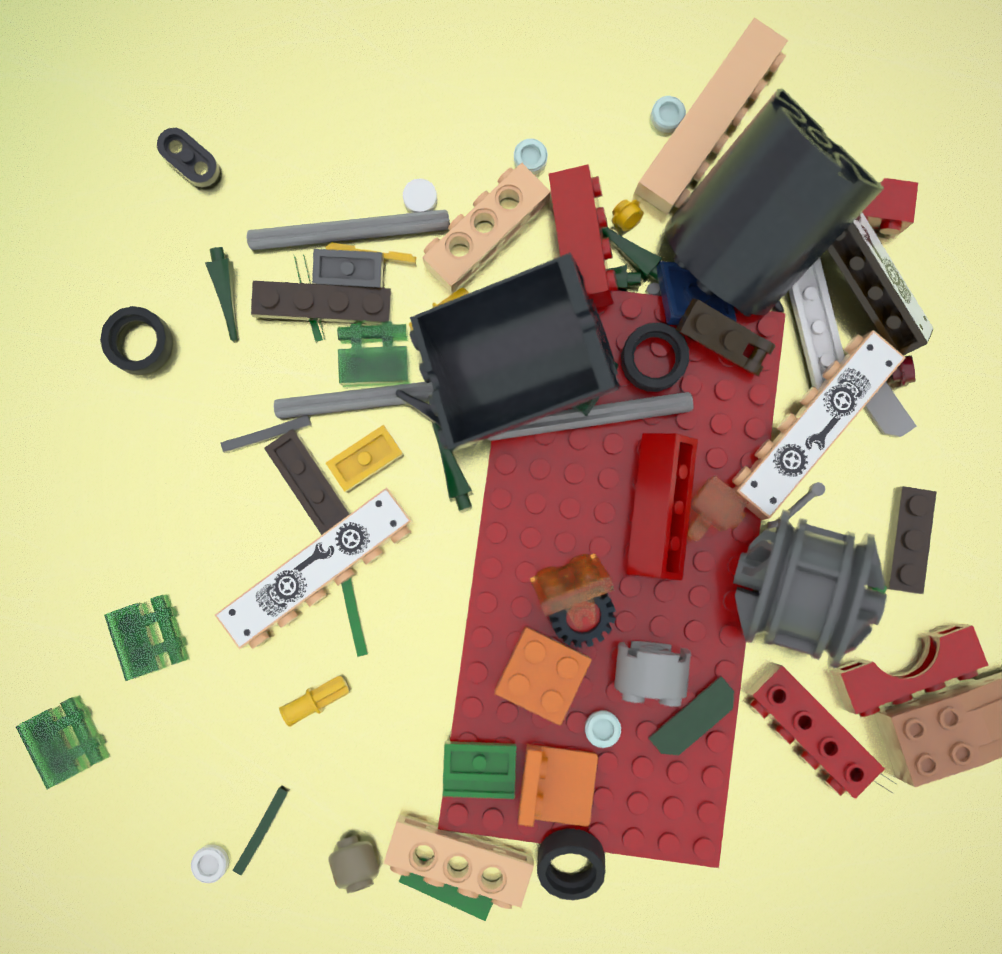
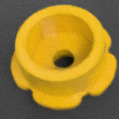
(627, 214)

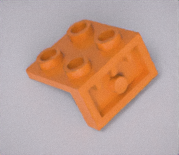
(557, 786)

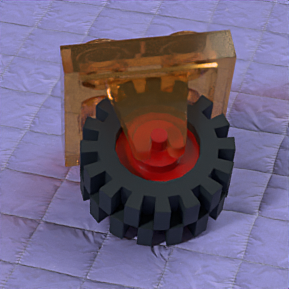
(576, 599)

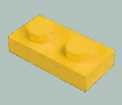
(364, 458)

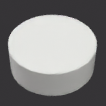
(419, 196)
(209, 863)

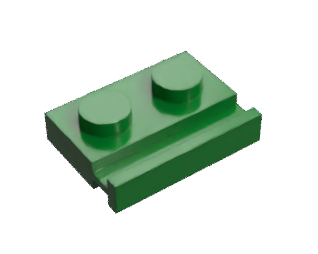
(479, 770)

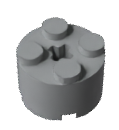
(652, 672)

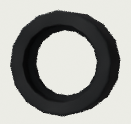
(114, 326)
(666, 333)
(566, 885)

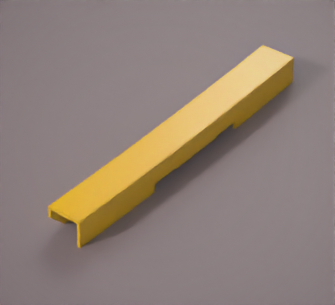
(391, 256)

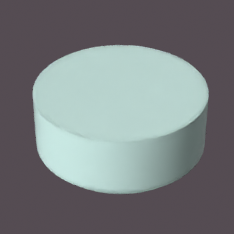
(667, 113)
(531, 154)
(602, 728)

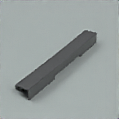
(265, 434)

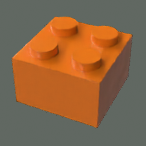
(542, 675)

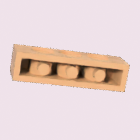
(513, 183)
(480, 855)

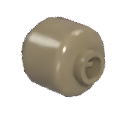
(353, 865)

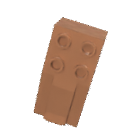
(944, 731)

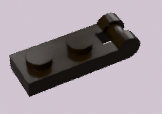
(724, 336)

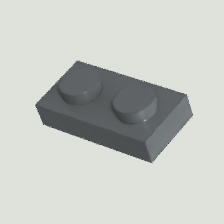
(348, 268)

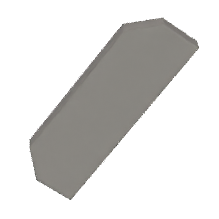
(889, 413)

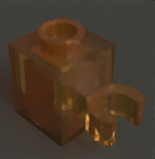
(716, 506)

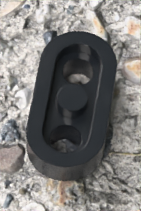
(189, 158)

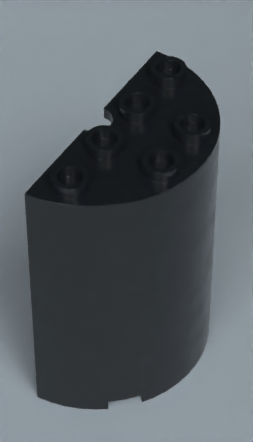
(769, 208)
(513, 353)

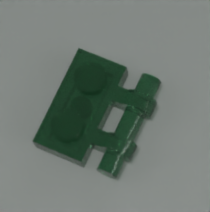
(373, 364)
(134, 640)
(50, 747)

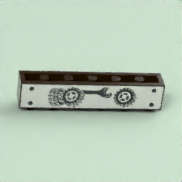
(880, 287)

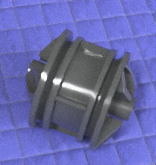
(810, 589)

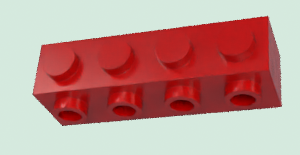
(580, 229)
(662, 506)
(815, 731)

